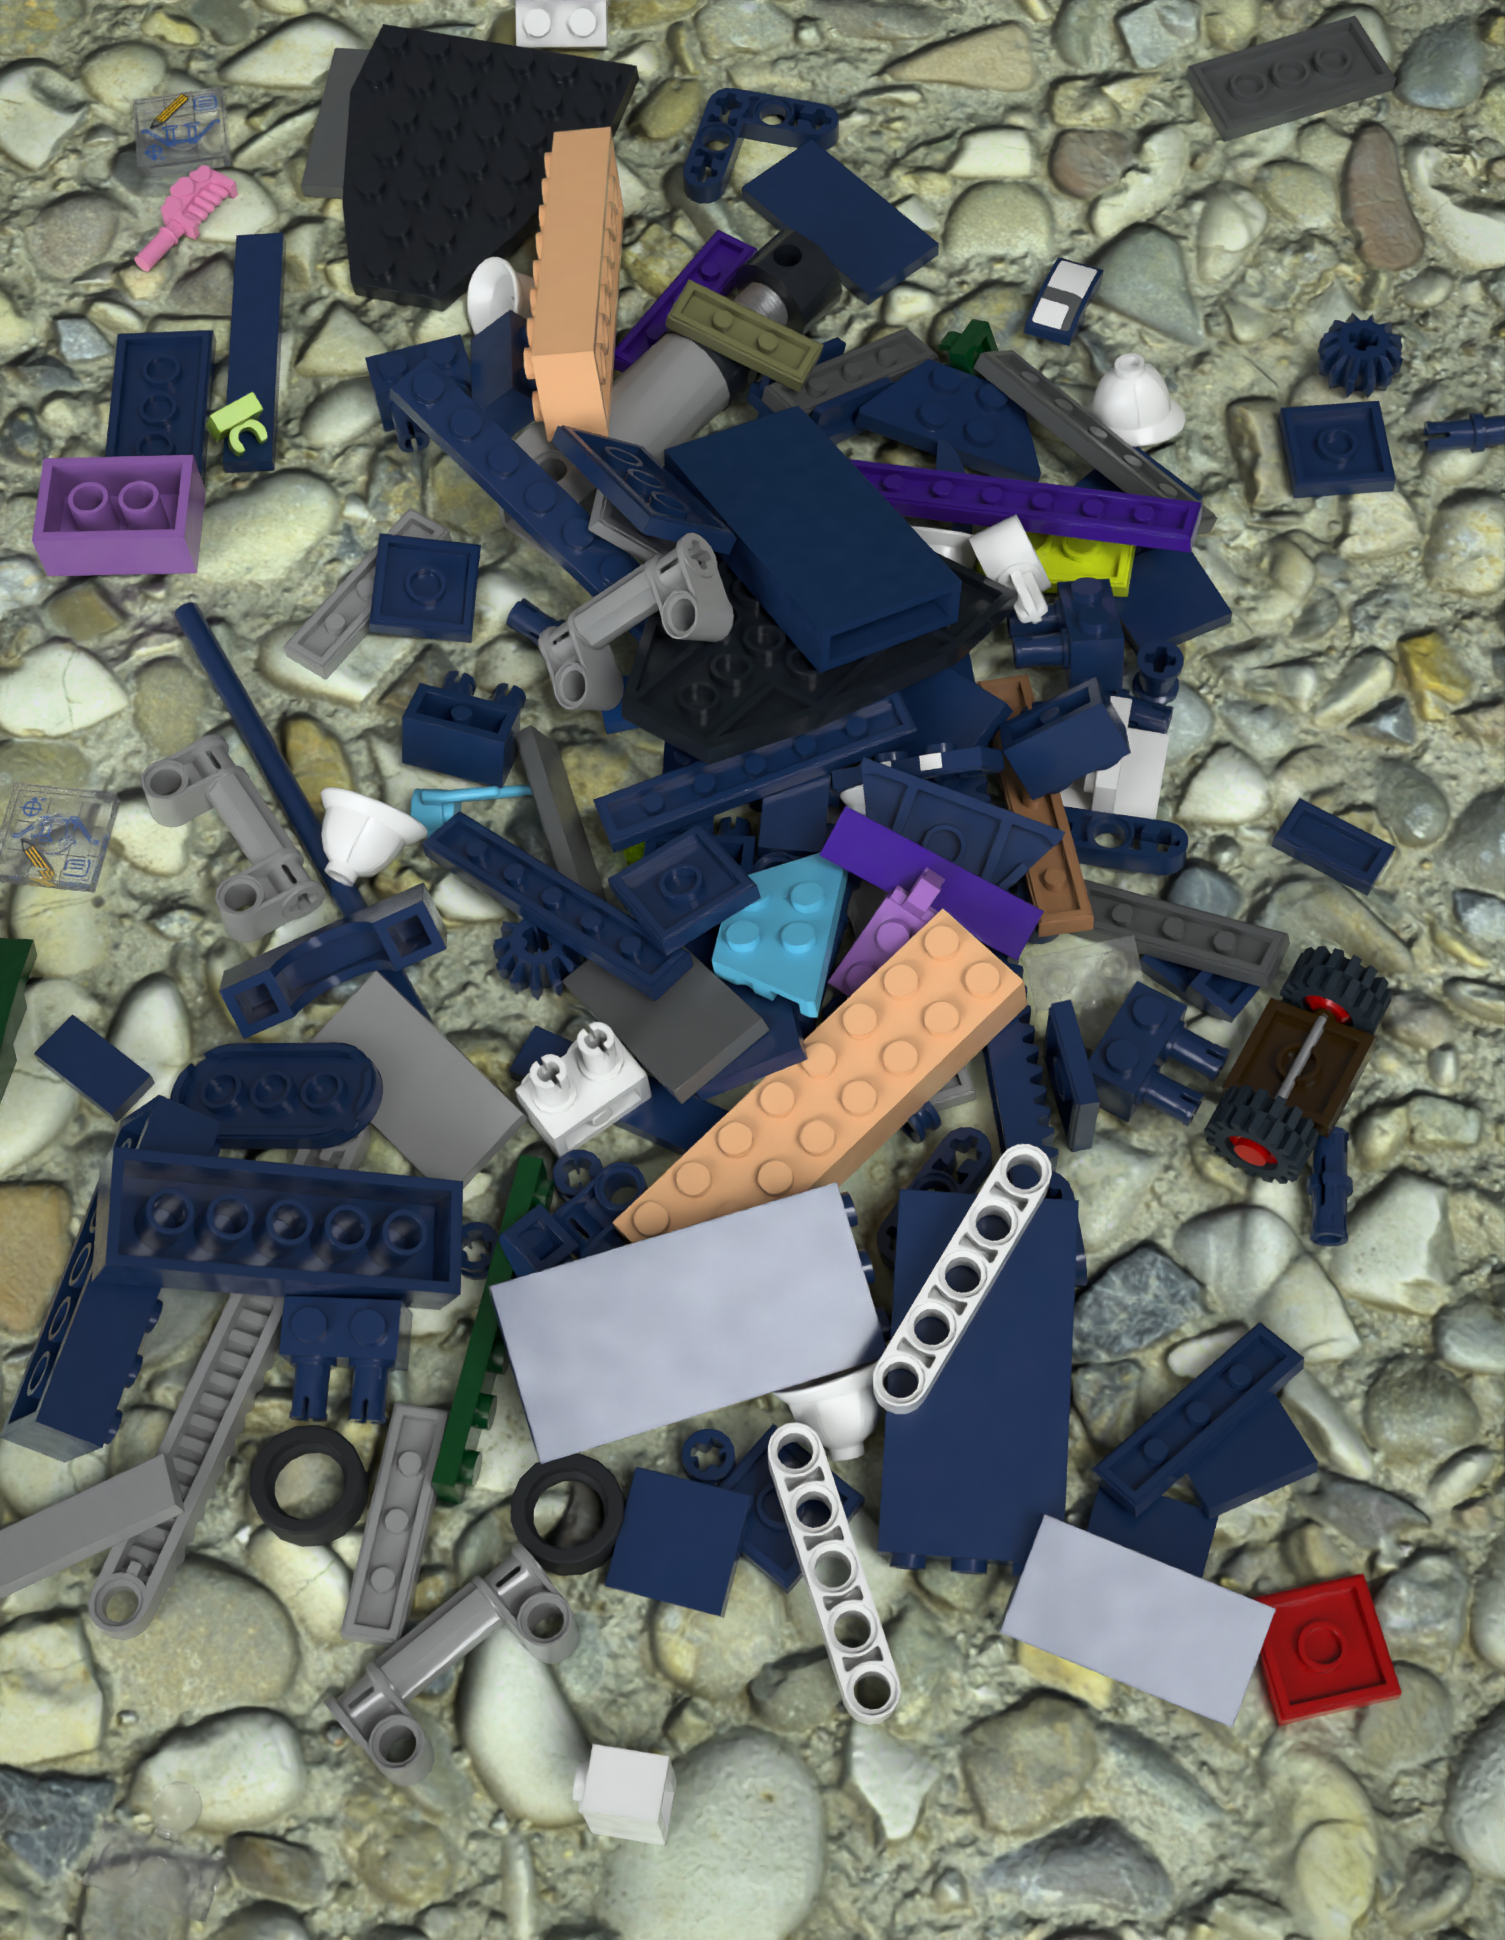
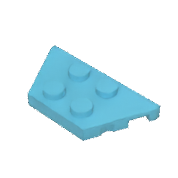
(787, 934)

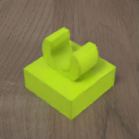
(237, 418)

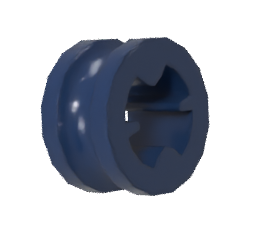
(919, 1122)
(570, 1161)
(474, 1232)
(704, 1441)

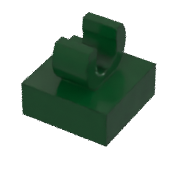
(966, 347)

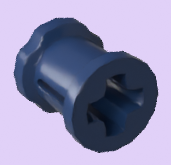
(1157, 674)

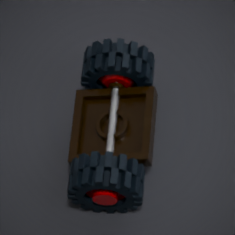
(1299, 1065)

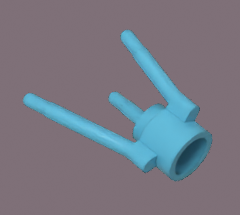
(437, 806)

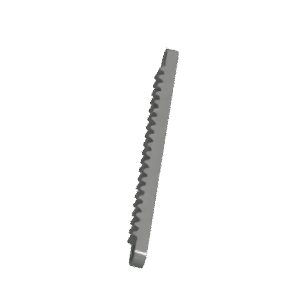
(205, 1433)

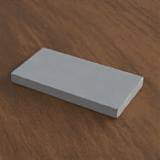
(434, 1096)

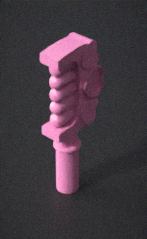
(185, 208)

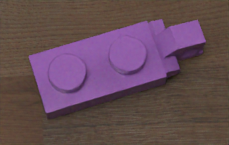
(888, 930)

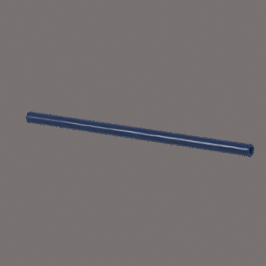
(276, 770)

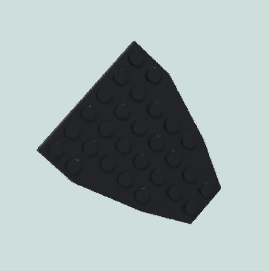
(453, 154)
(762, 688)

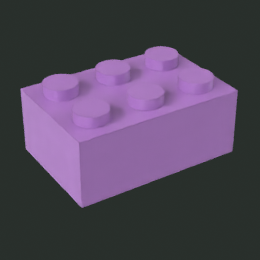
(119, 515)

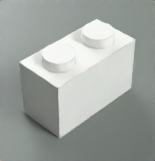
(626, 1794)

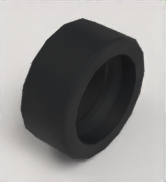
(278, 1454)
(543, 1476)

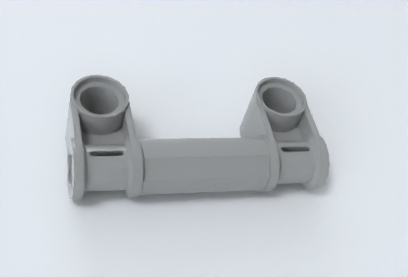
(690, 607)
(277, 866)
(375, 1705)

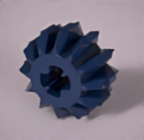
(1360, 355)
(526, 969)

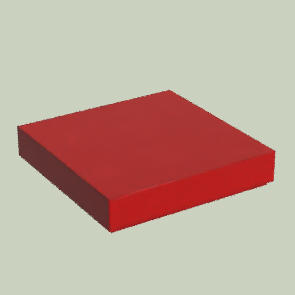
(1325, 1651)

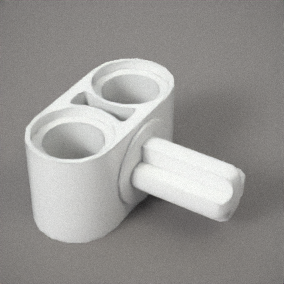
(1012, 561)

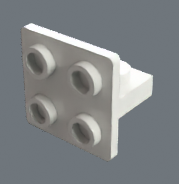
(562, 24)
(1130, 785)

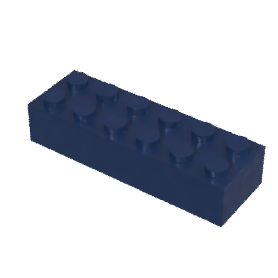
(276, 1229)
(96, 1328)

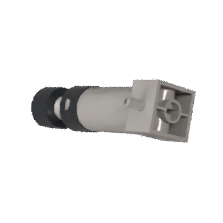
(685, 384)

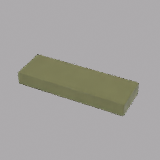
(744, 335)

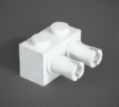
(583, 1090)

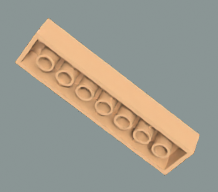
(576, 283)
(858, 1087)

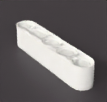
(966, 1249)
(833, 1541)

